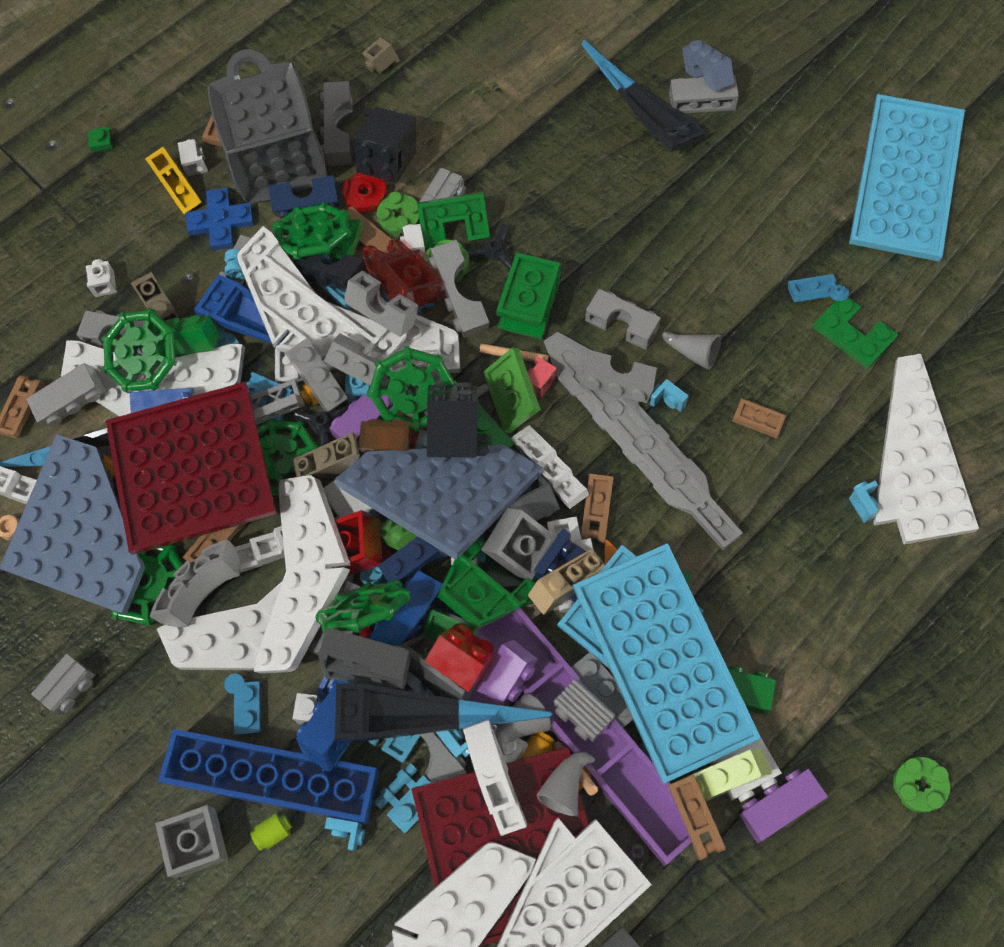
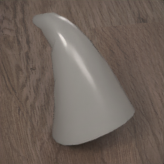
(697, 347)
(511, 731)
(562, 786)

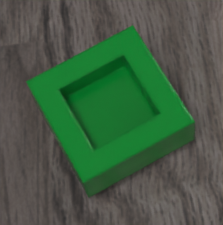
(100, 139)

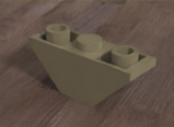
(154, 297)
(329, 459)

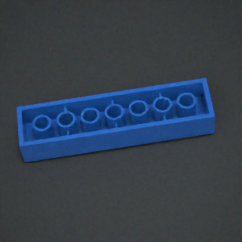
(318, 735)
(269, 777)

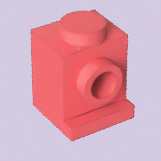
(542, 376)

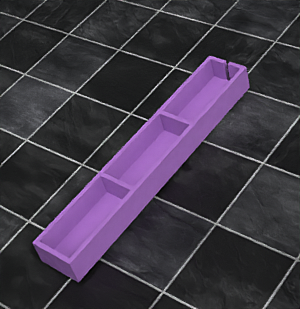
(619, 764)

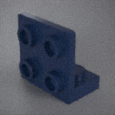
(557, 555)

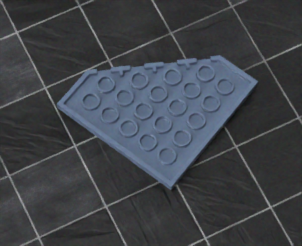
(440, 497)
(75, 530)

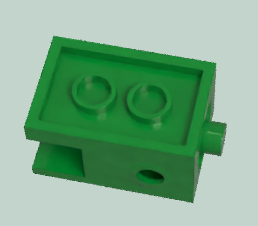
(528, 295)

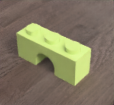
(732, 773)

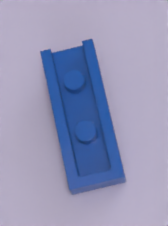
(148, 399)

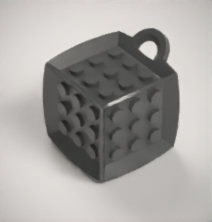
(265, 127)

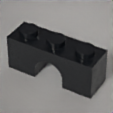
(322, 271)

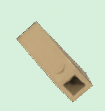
(557, 586)

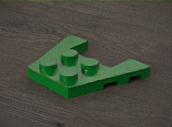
(477, 595)

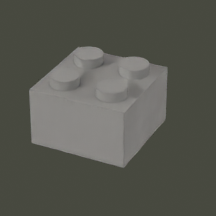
(518, 543)
(191, 842)

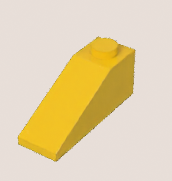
(174, 179)

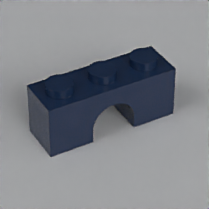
(284, 200)
(410, 560)

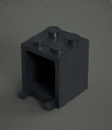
(385, 144)
(453, 421)

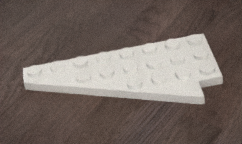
(919, 470)
(573, 890)

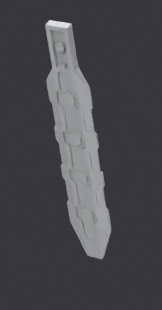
(644, 444)

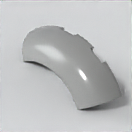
(194, 583)

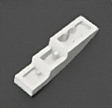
(554, 469)
(15, 485)
(261, 550)

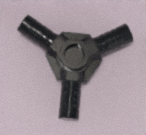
(495, 248)
(321, 421)

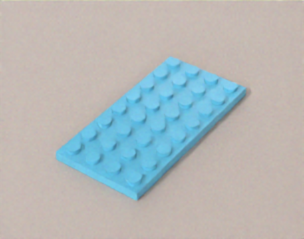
(907, 178)
(666, 663)

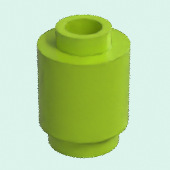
(271, 831)

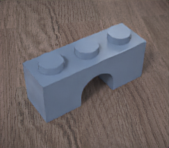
(706, 61)

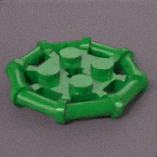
(313, 220)
(127, 350)
(399, 381)
(284, 445)
(158, 577)
(363, 606)

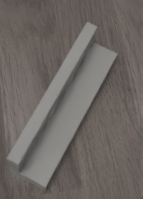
(279, 406)

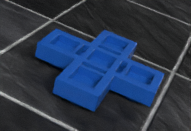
(219, 219)

